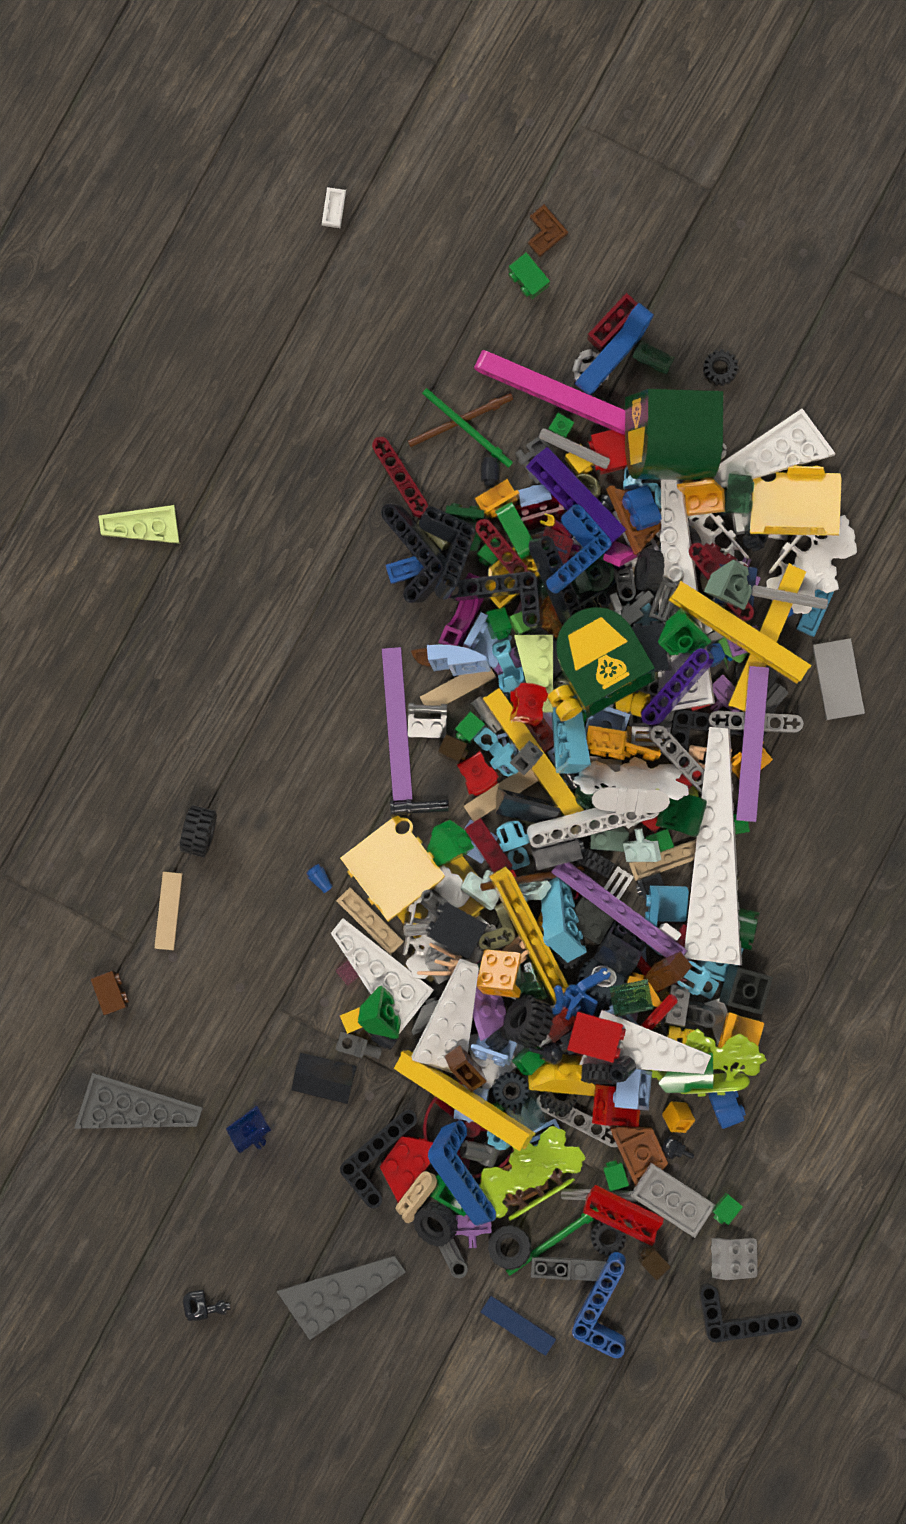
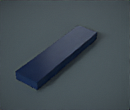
(518, 1325)

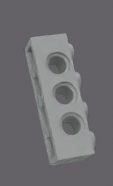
(475, 957)

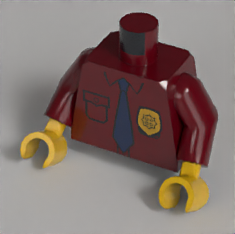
(562, 540)

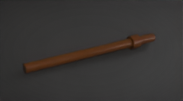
(493, 404)
(527, 879)

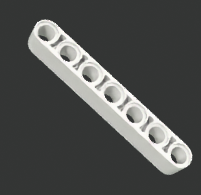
(583, 828)

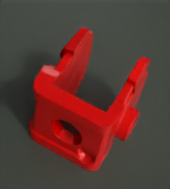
(528, 703)
(478, 774)

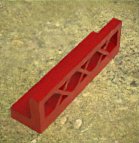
(623, 1212)

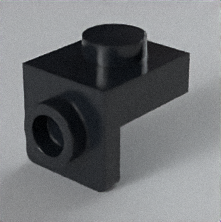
(644, 884)

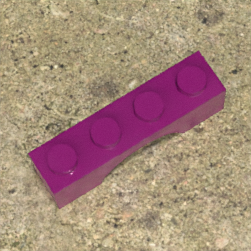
(460, 625)

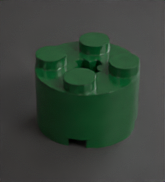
(606, 576)
(748, 927)

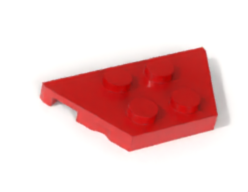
(405, 1164)

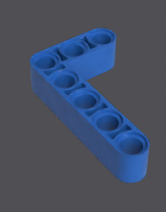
(616, 350)
(592, 540)
(456, 1175)
(597, 1305)

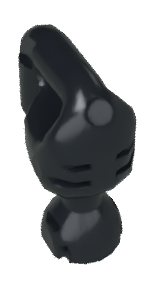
(202, 1308)

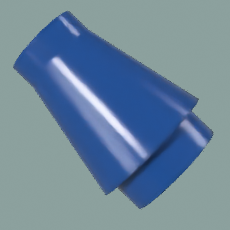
(319, 878)

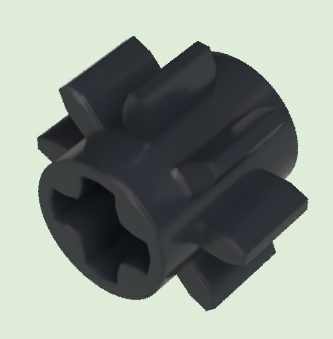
(754, 541)

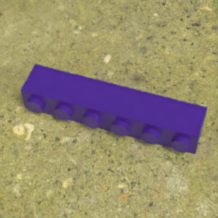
(571, 491)

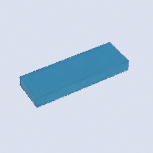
(810, 622)

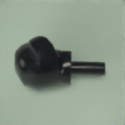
(549, 1053)
(674, 1148)

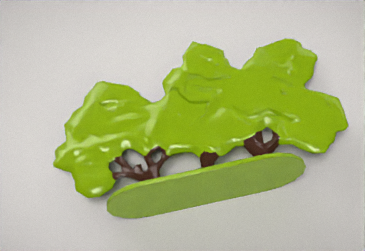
(532, 1169)

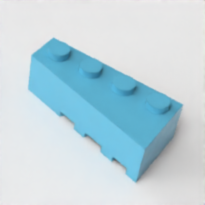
(570, 744)
(561, 921)

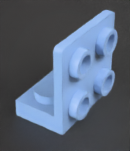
(481, 642)
(483, 1051)

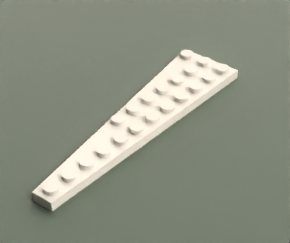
(679, 567)
(714, 899)

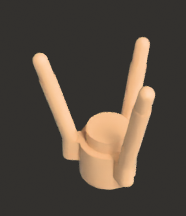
(698, 754)
(451, 964)

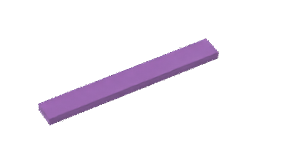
(397, 724)
(752, 744)
(617, 910)

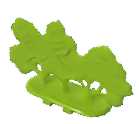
(737, 1050)

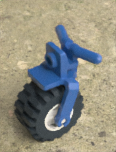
(590, 990)

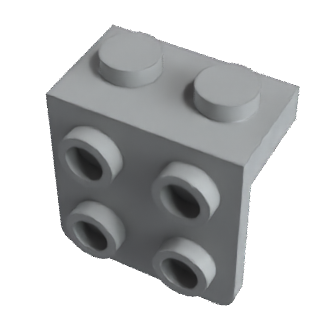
(734, 1258)

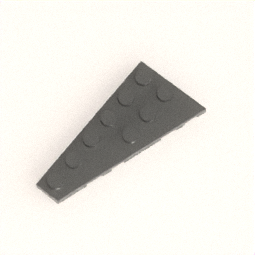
(123, 1105)
(331, 1297)

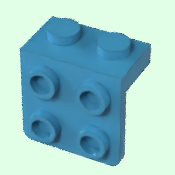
(666, 904)

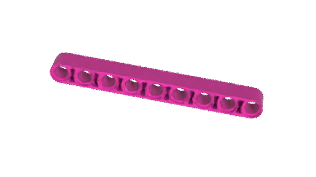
(551, 391)

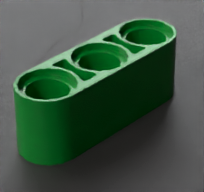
(515, 529)

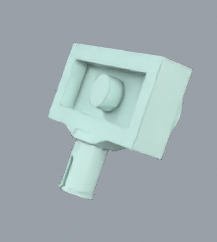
(641, 849)
(472, 887)
(534, 890)

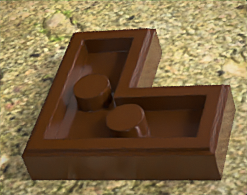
(550, 231)

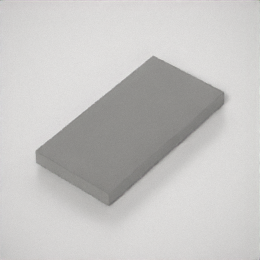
(838, 679)
(672, 1200)

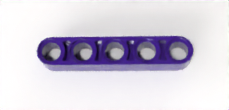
(686, 684)

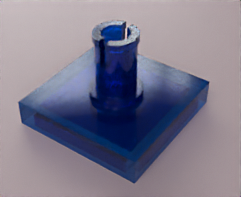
(249, 1130)

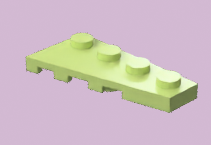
(145, 524)
(537, 662)

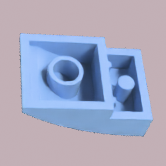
(457, 659)

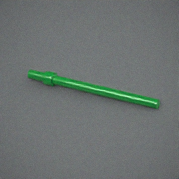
(495, 451)
(556, 1238)

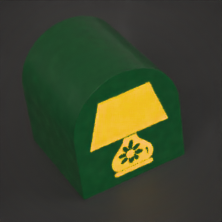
(674, 434)
(602, 659)

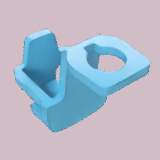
(630, 483)
(511, 675)
(501, 754)
(514, 842)
(699, 981)

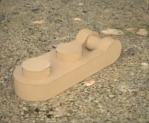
(416, 1196)

